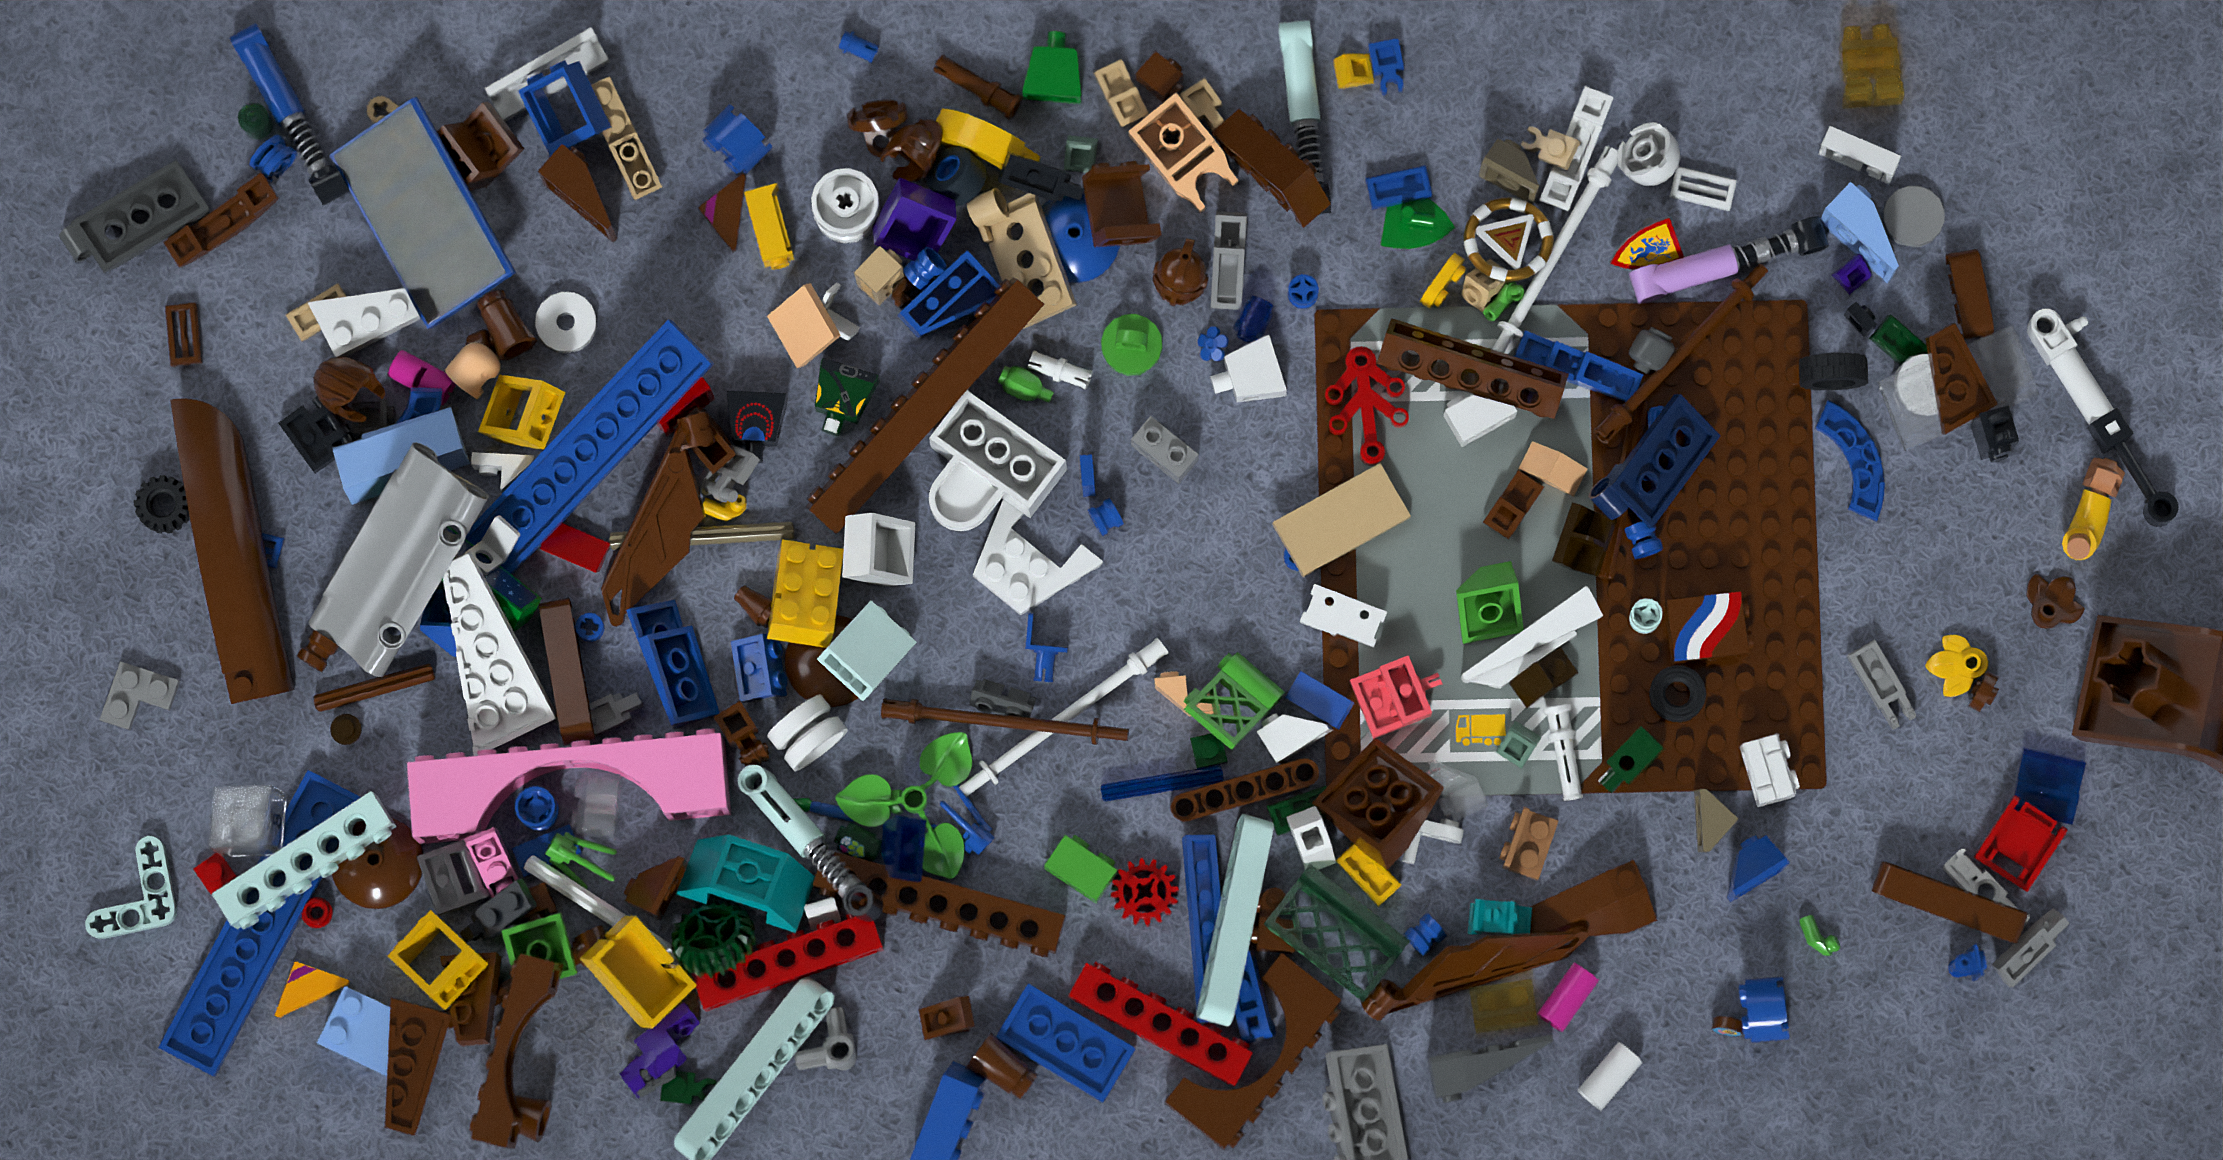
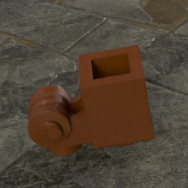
(741, 732)
(1261, 935)

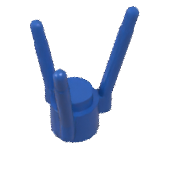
(976, 836)

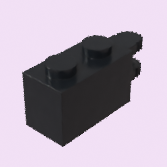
(1995, 434)

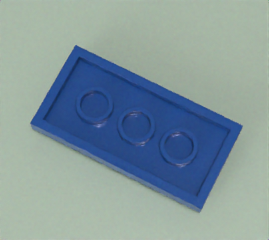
(1065, 1043)

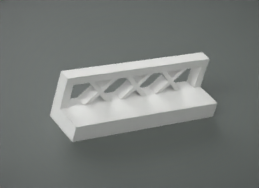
(505, 92)

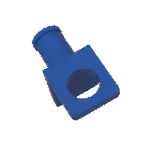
(1044, 654)

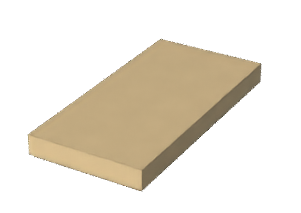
(1341, 520)

